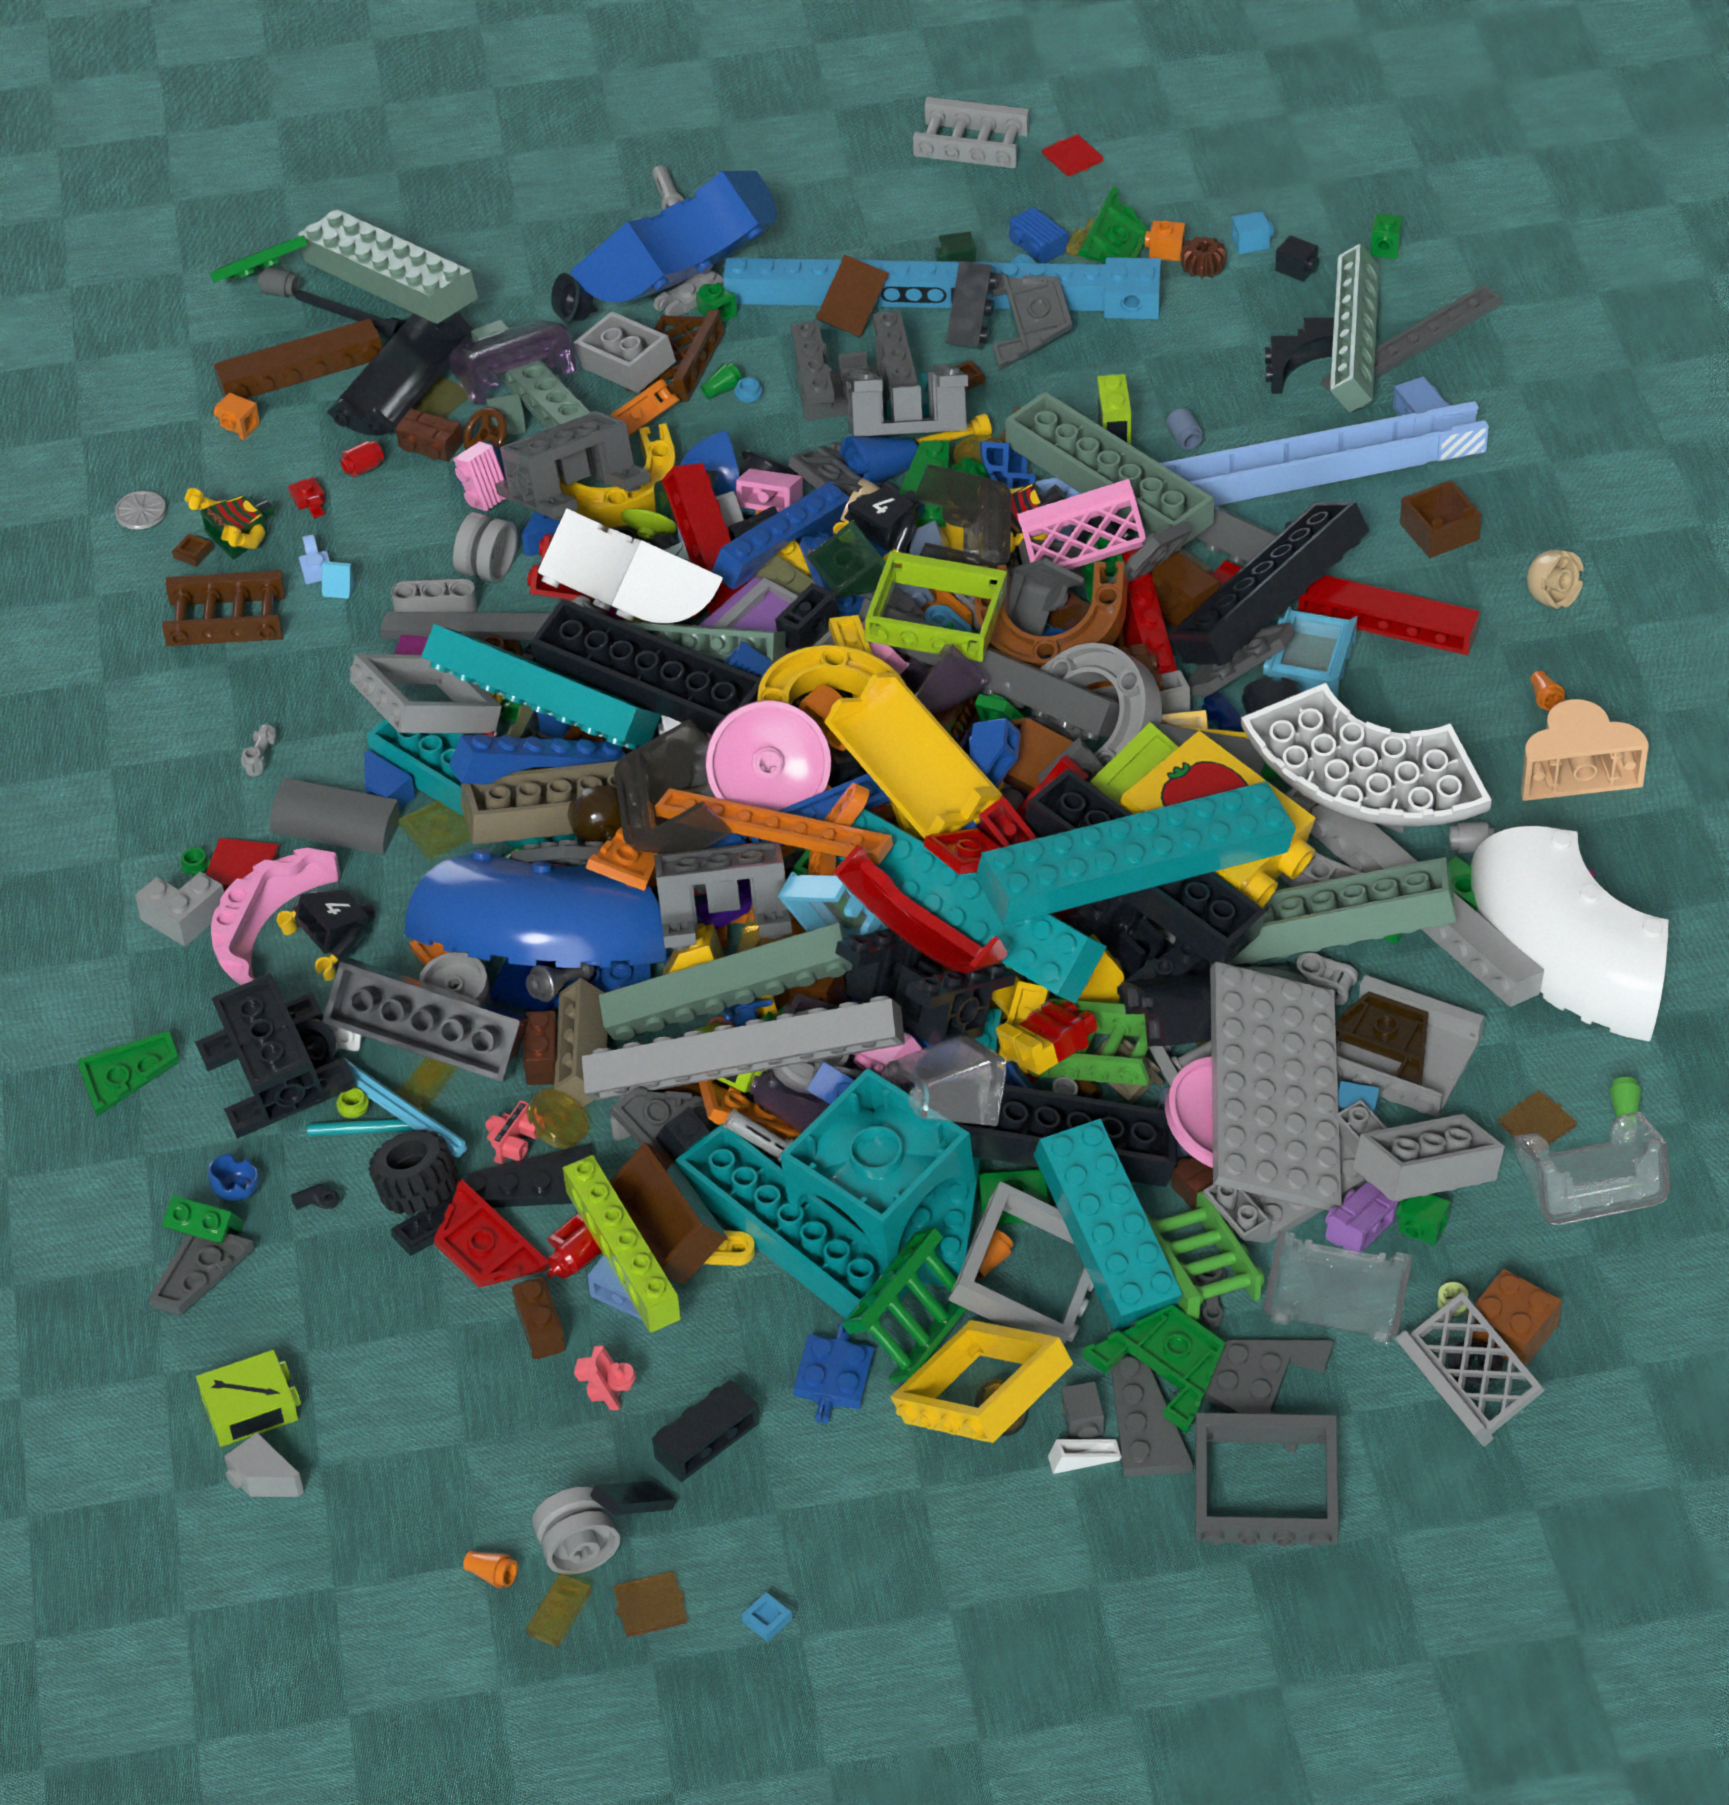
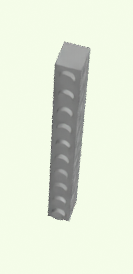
(1469, 940)
(744, 1048)

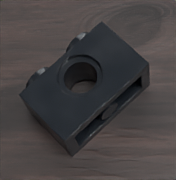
(807, 617)

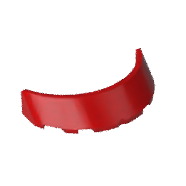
(911, 920)

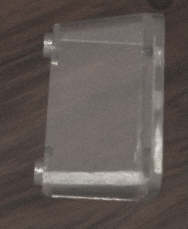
(952, 1081)
(1597, 1178)
(1338, 1288)

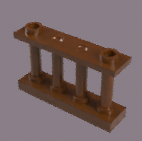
(224, 588)

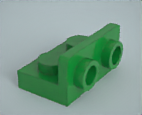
(200, 1220)

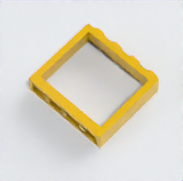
(1043, 1364)

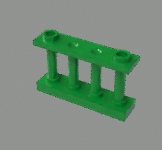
(885, 1296)

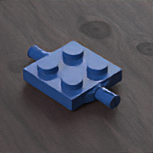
(833, 1372)

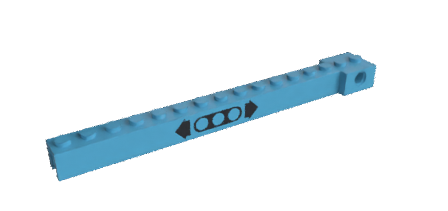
(1119, 288)

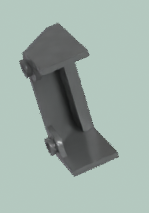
(1036, 591)

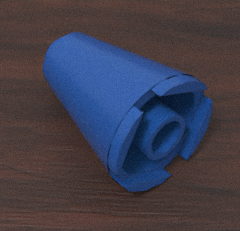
(878, 457)

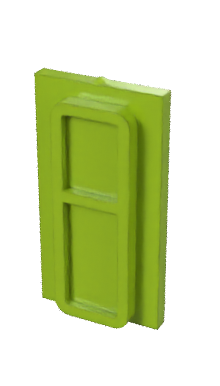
(1133, 762)

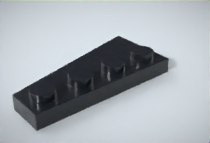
(527, 1181)

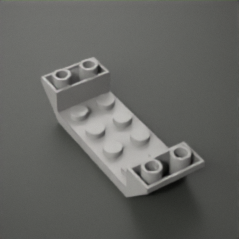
(1261, 1217)

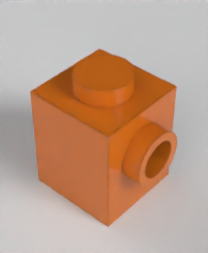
(1165, 240)

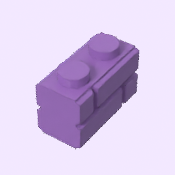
(1360, 1218)

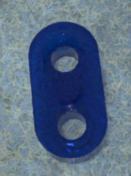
(1222, 713)

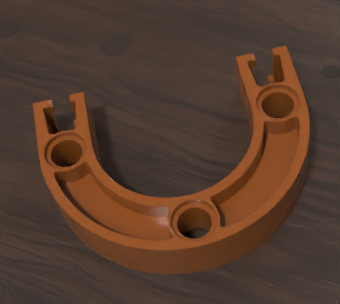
(1099, 625)

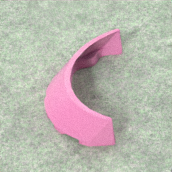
(256, 897)

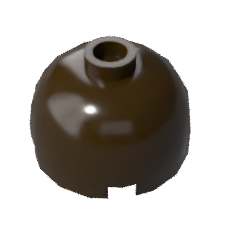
(595, 814)

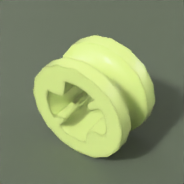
(1451, 1289)

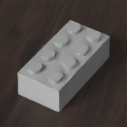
(1428, 1157)

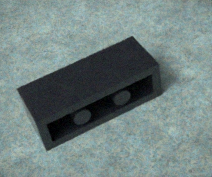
(972, 305)
(705, 1430)

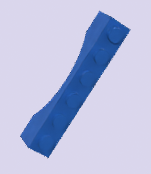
(752, 550)
(994, 750)
(488, 758)

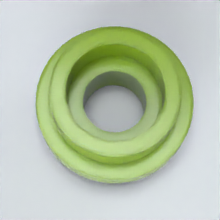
(352, 1103)

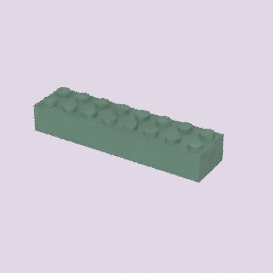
(388, 266)
(1092, 458)
(1353, 910)

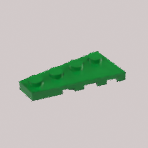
(930, 453)

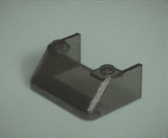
(974, 504)
(643, 780)

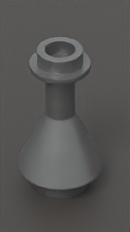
(545, 981)

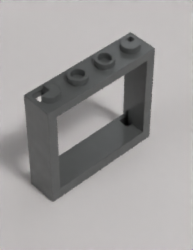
(1266, 1429)

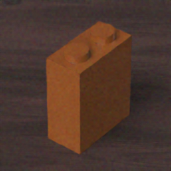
(1036, 751)

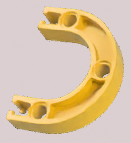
(608, 503)
(816, 665)

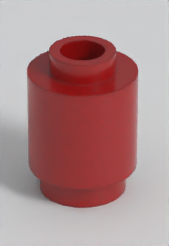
(361, 458)

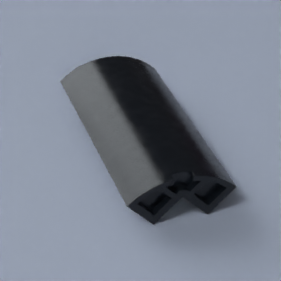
(399, 374)
(1180, 1005)

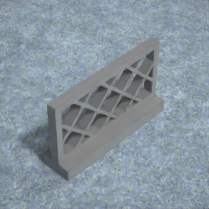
(1443, 1378)

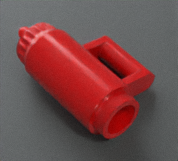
(573, 1248)

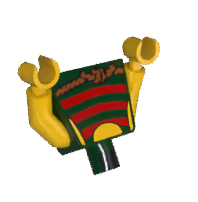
(233, 522)

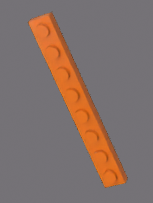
(780, 826)

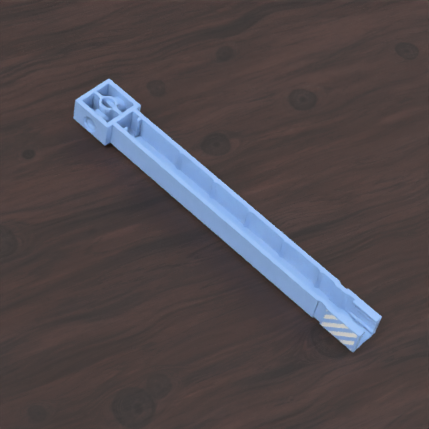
(1327, 455)

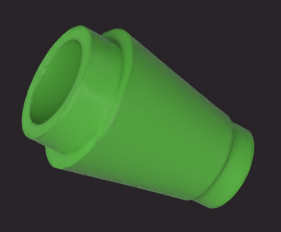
(1625, 1096)

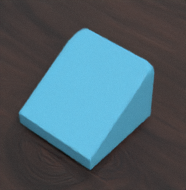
(337, 580)

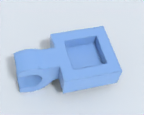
(312, 562)

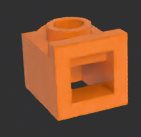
(237, 415)

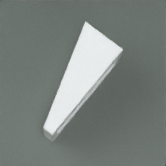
(1082, 1453)

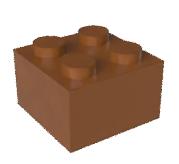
(1519, 1314)

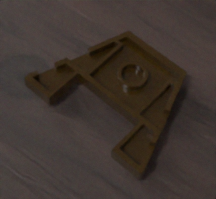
(1387, 1030)

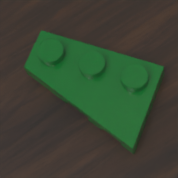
(125, 1069)

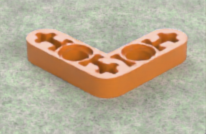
(842, 813)

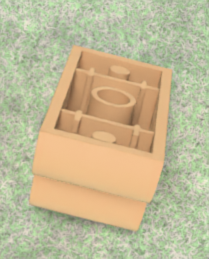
(1582, 754)

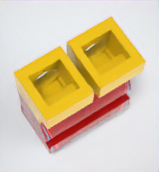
(1046, 1036)

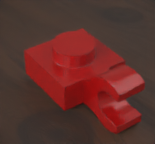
(308, 495)

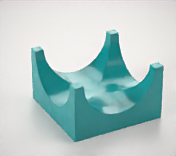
(875, 1159)

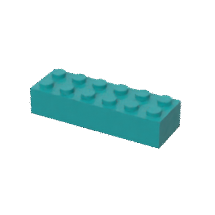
(1107, 1223)

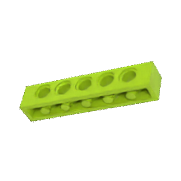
(621, 1244)

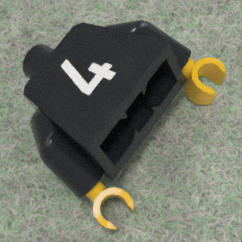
(884, 518)
(332, 922)

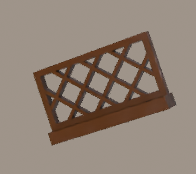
(696, 356)

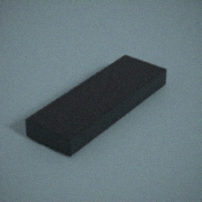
(633, 1497)

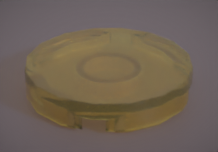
(557, 1118)

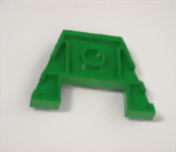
(1174, 1349)

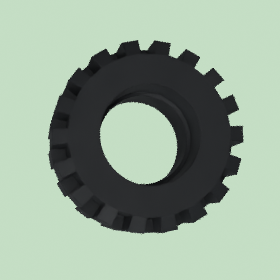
(413, 1172)

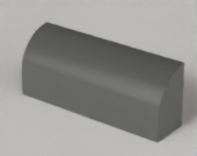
(334, 816)

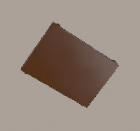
(852, 296)

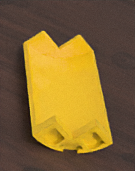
(911, 756)

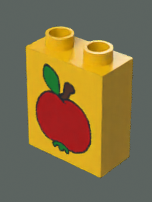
(1206, 769)

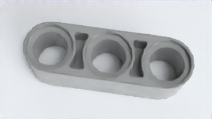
(435, 596)

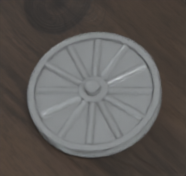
(140, 510)

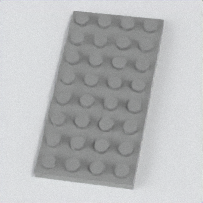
(1274, 1087)

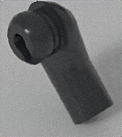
(316, 1195)

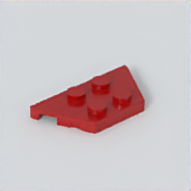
(484, 1242)

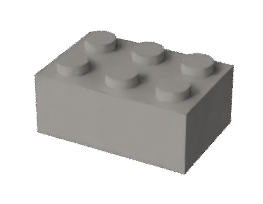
(624, 351)

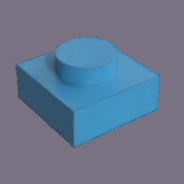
(766, 1617)

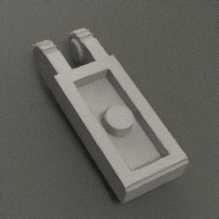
(683, 297)

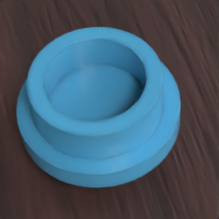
(748, 390)

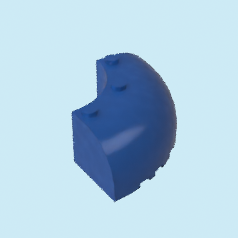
(680, 240)
(534, 913)

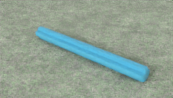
(403, 1109)

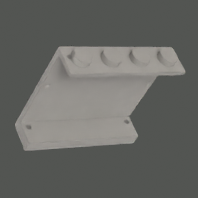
(1448, 1049)

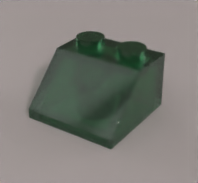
(848, 562)

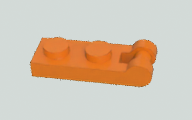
(646, 407)

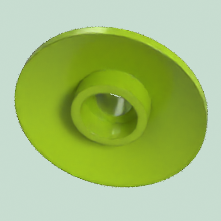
(648, 522)

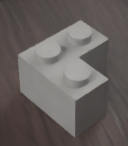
(180, 912)

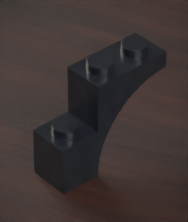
(1291, 352)

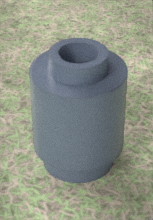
(1184, 429)

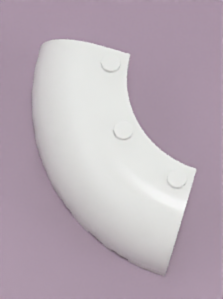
(625, 572)
(1365, 766)
(1593, 948)

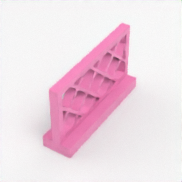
(1077, 512)

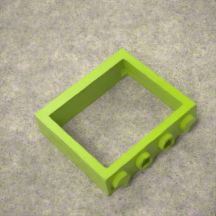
(941, 576)

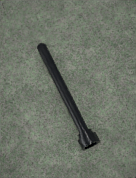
(388, 326)

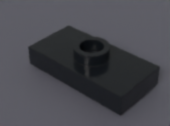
(420, 1229)

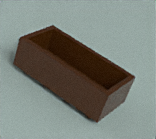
(667, 1212)

